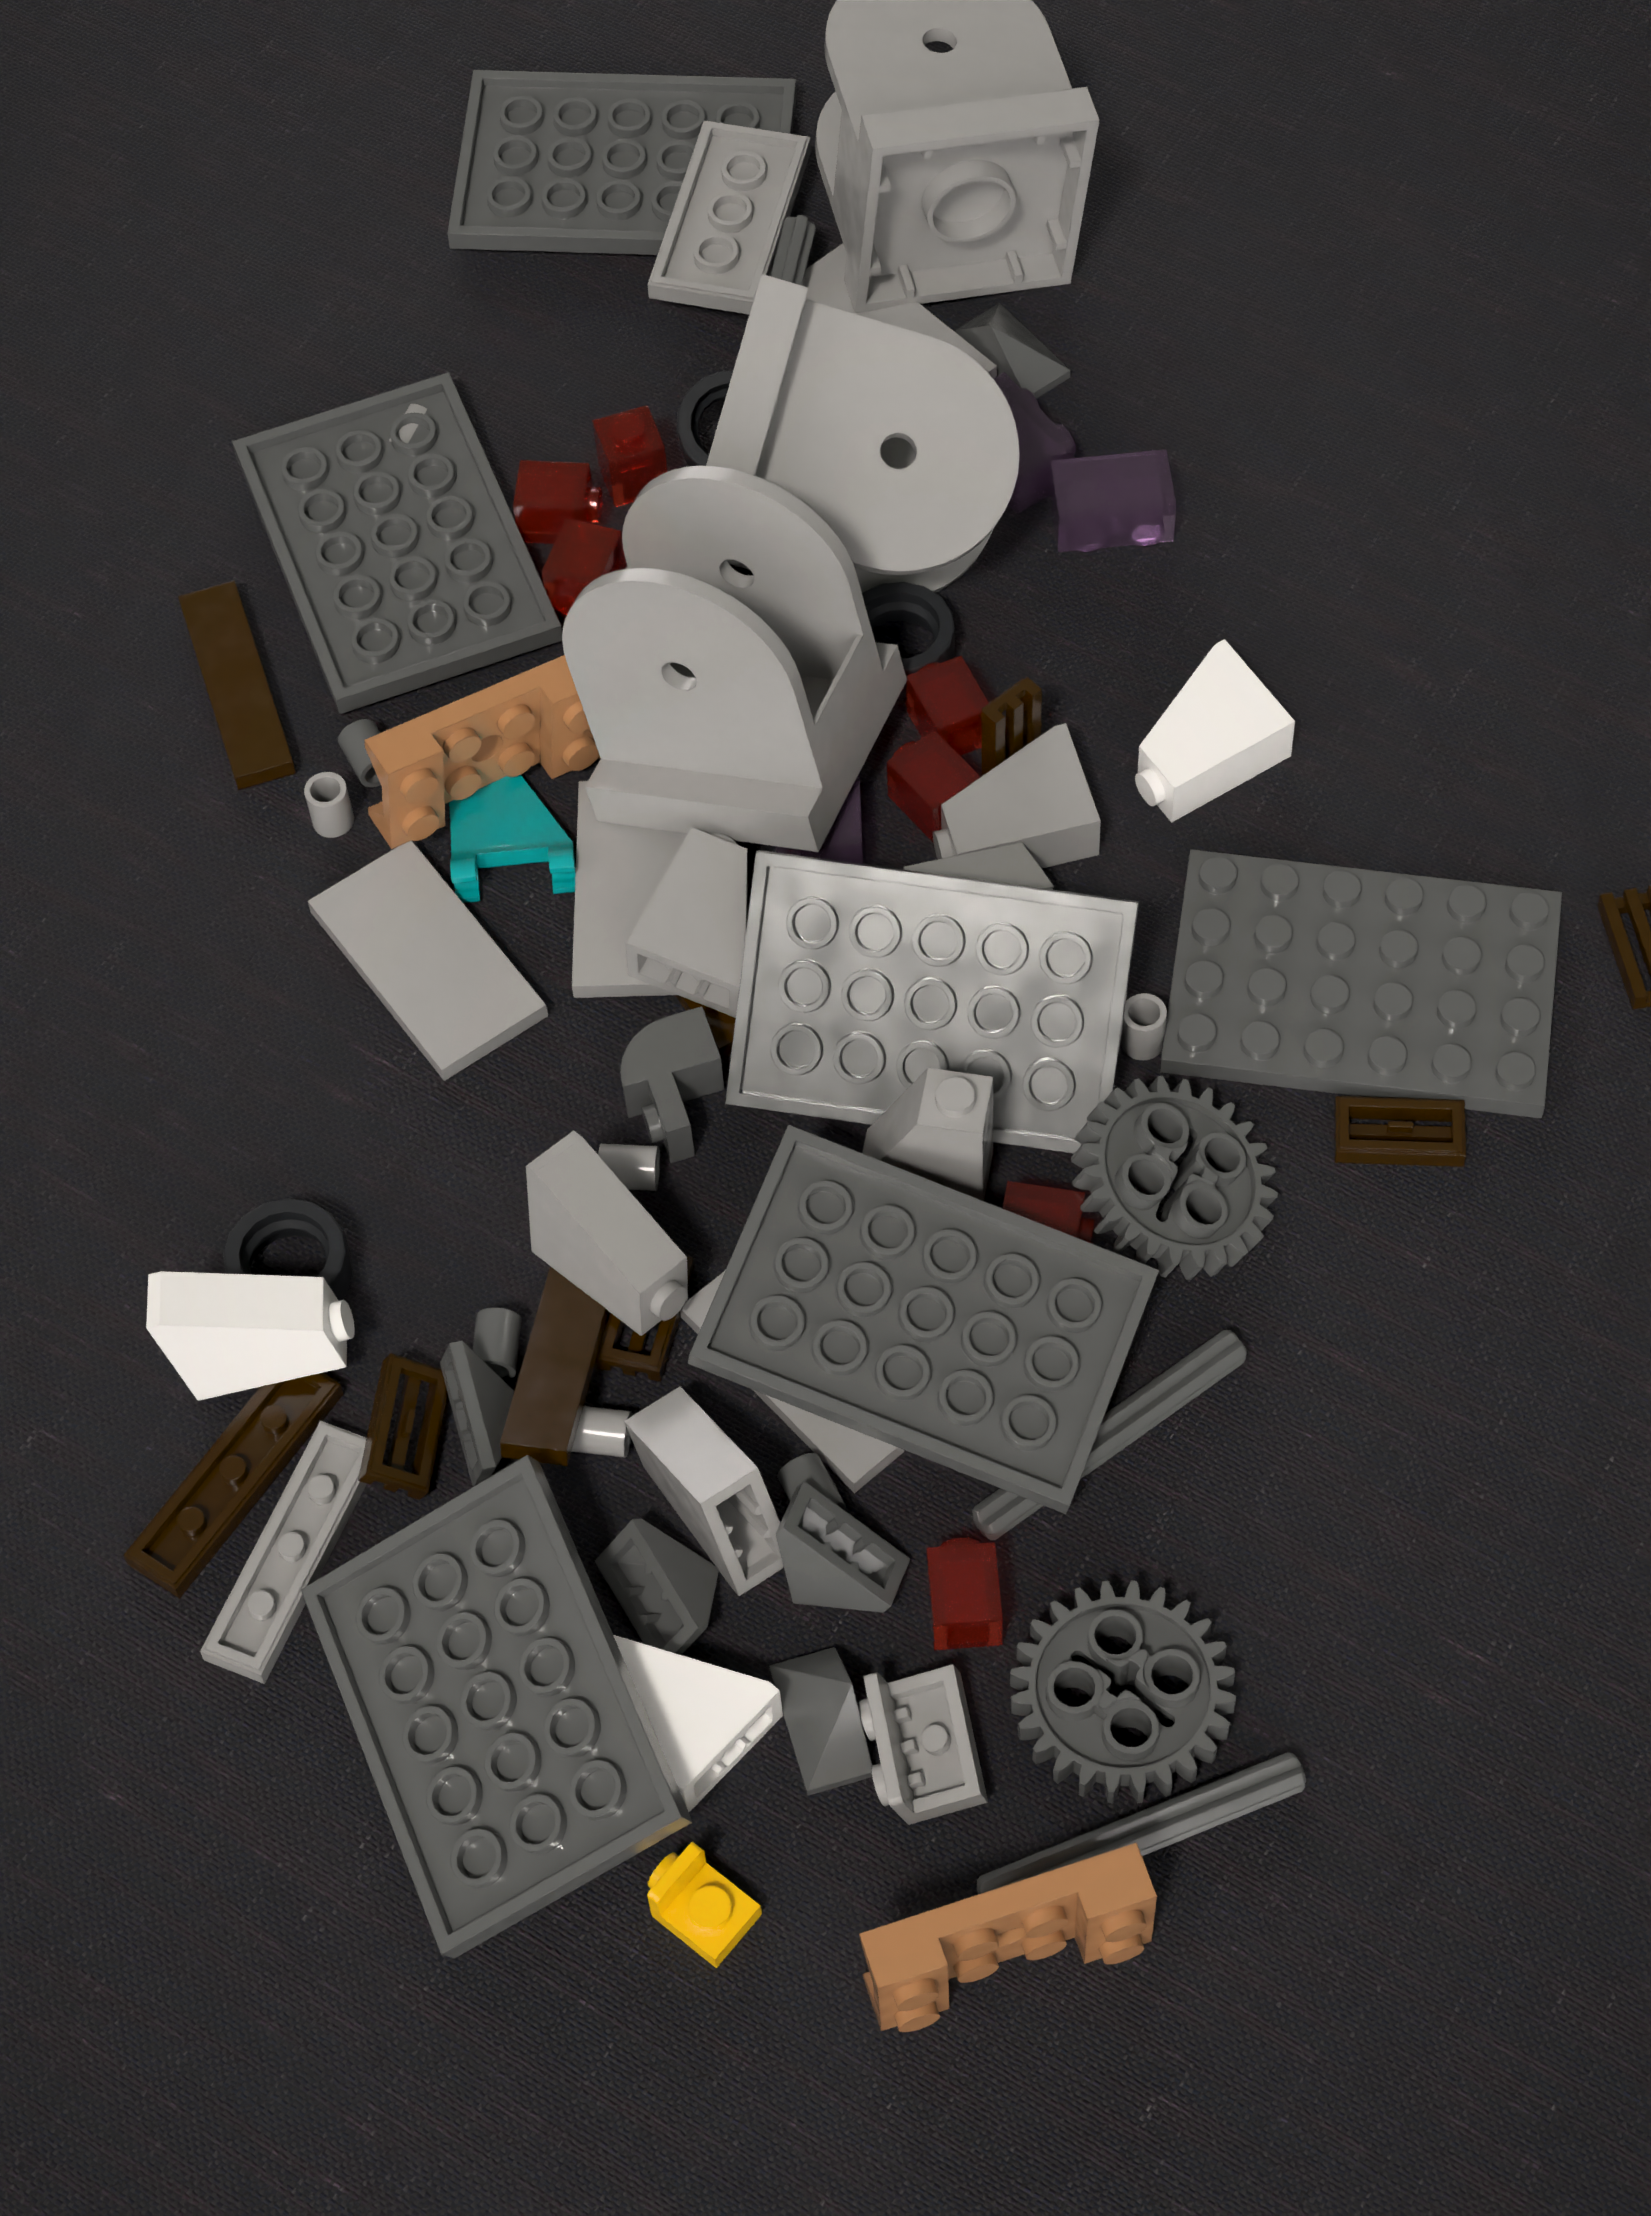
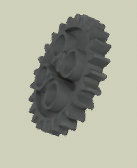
(1225, 1201)
(1082, 1735)

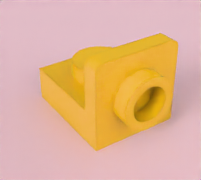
(700, 1904)

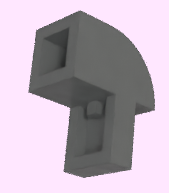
(663, 1068)

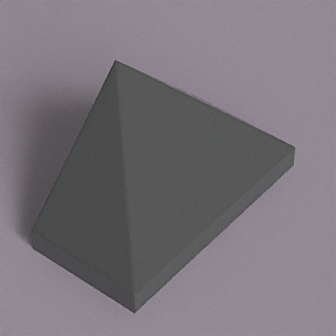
(1014, 350)
(479, 1408)
(835, 1557)
(659, 1585)
(822, 1720)

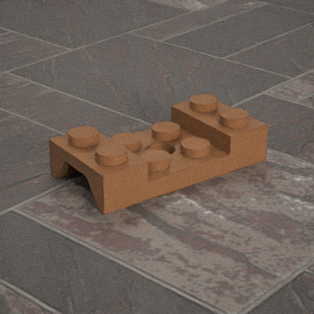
(475, 744)
(1097, 1901)

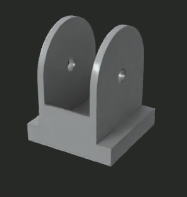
(956, 162)
(874, 432)
(726, 689)

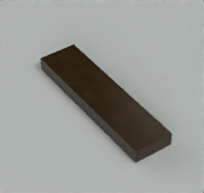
(236, 685)
(554, 1374)
(230, 1480)

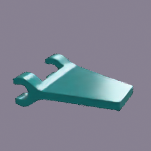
(504, 828)

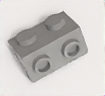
(923, 1744)

